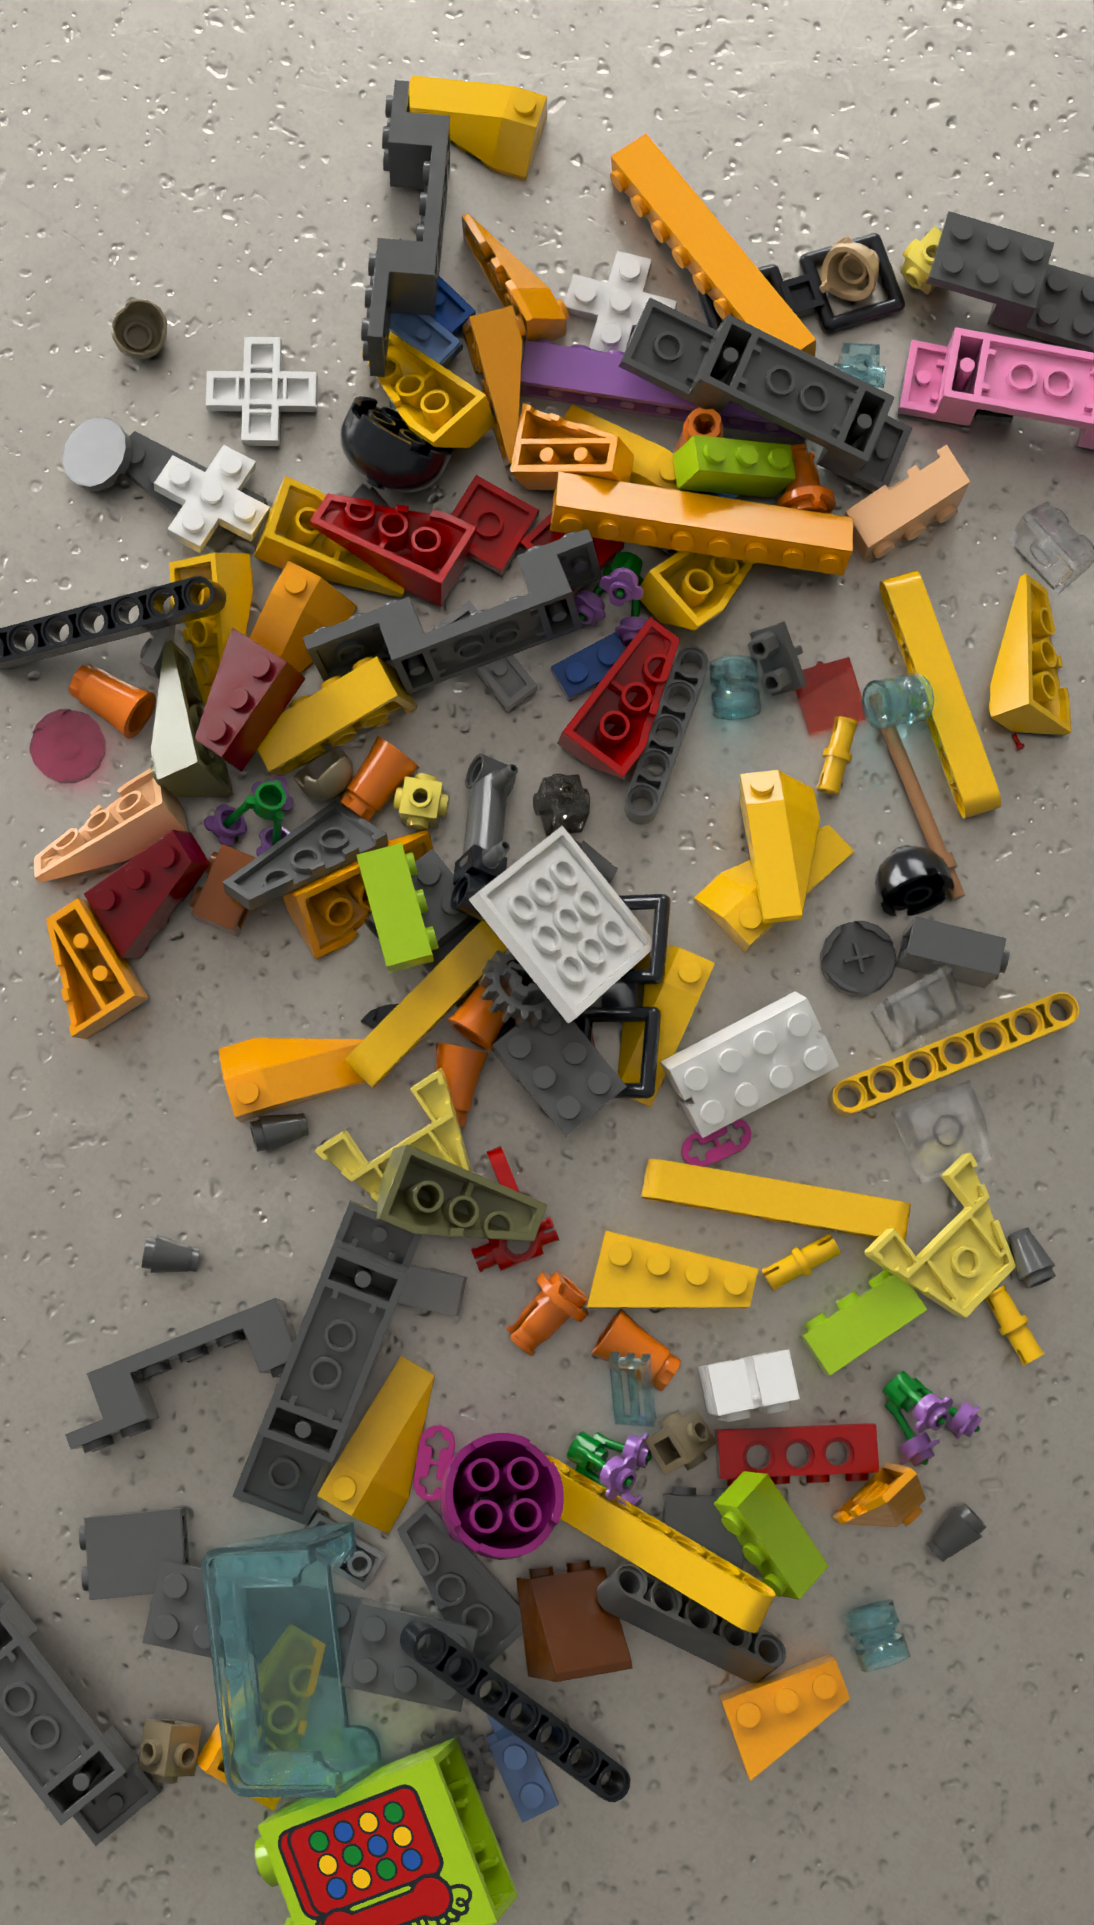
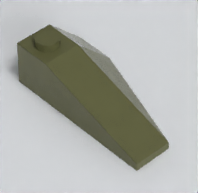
(178, 758)
(443, 1199)

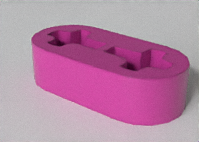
(719, 1151)
(424, 1461)

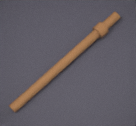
(921, 806)

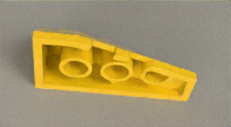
(434, 399)
(291, 538)
(676, 999)
(380, 1459)

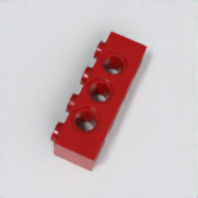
(858, 1440)

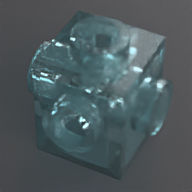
(862, 362)

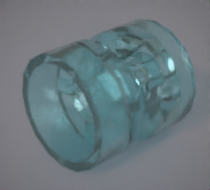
(735, 689)
(897, 700)
(878, 1641)

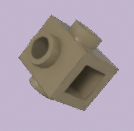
(680, 1441)
(169, 1749)

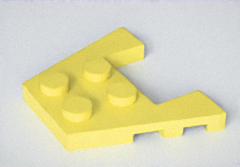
(439, 1138)
(963, 1259)

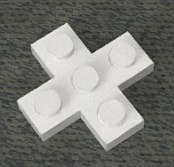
(613, 304)
(261, 391)
(211, 498)

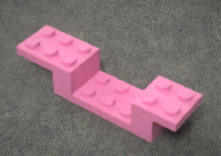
(1000, 377)

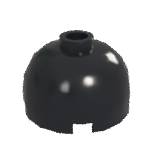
(912, 880)

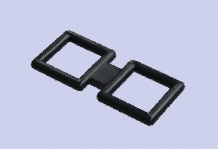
(806, 298)
(625, 998)

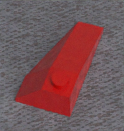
(407, 546)
(619, 713)

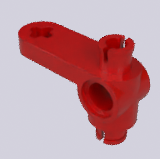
(497, 1250)

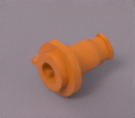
(806, 490)
(548, 1311)

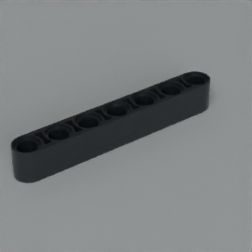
(116, 621)
(499, 1704)

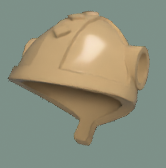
(850, 270)

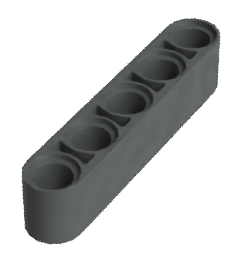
(670, 718)
(679, 1620)

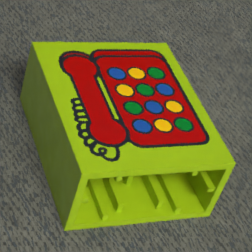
(390, 1849)

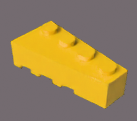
(334, 715)
(658, 1276)

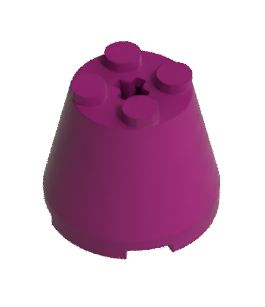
(518, 1495)

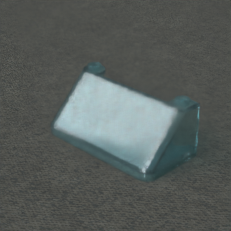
(283, 1665)

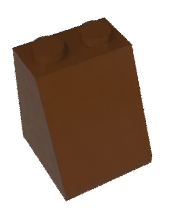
(565, 1625)

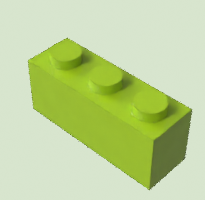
(733, 466)
(397, 907)
(861, 1321)
(770, 1535)

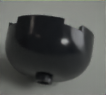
(387, 450)

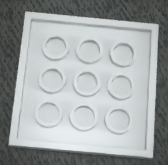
(563, 923)

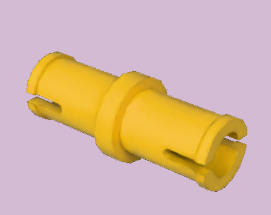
(837, 755)
(801, 1261)
(1013, 1325)

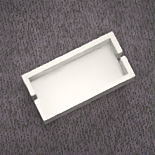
(749, 1064)
(749, 1383)

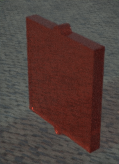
(829, 693)

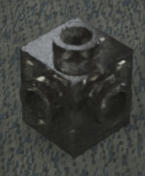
(562, 803)

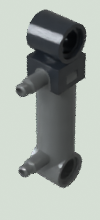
(483, 842)

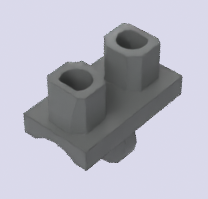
(778, 659)

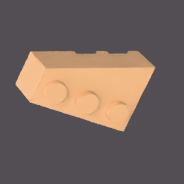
(908, 505)

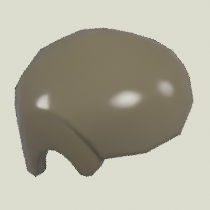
(139, 329)
(325, 776)

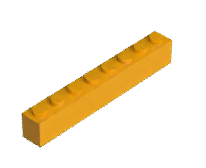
(703, 243)
(702, 524)

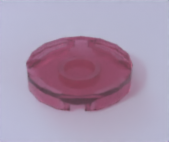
(67, 746)

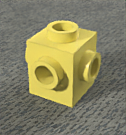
(919, 259)
(426, 814)

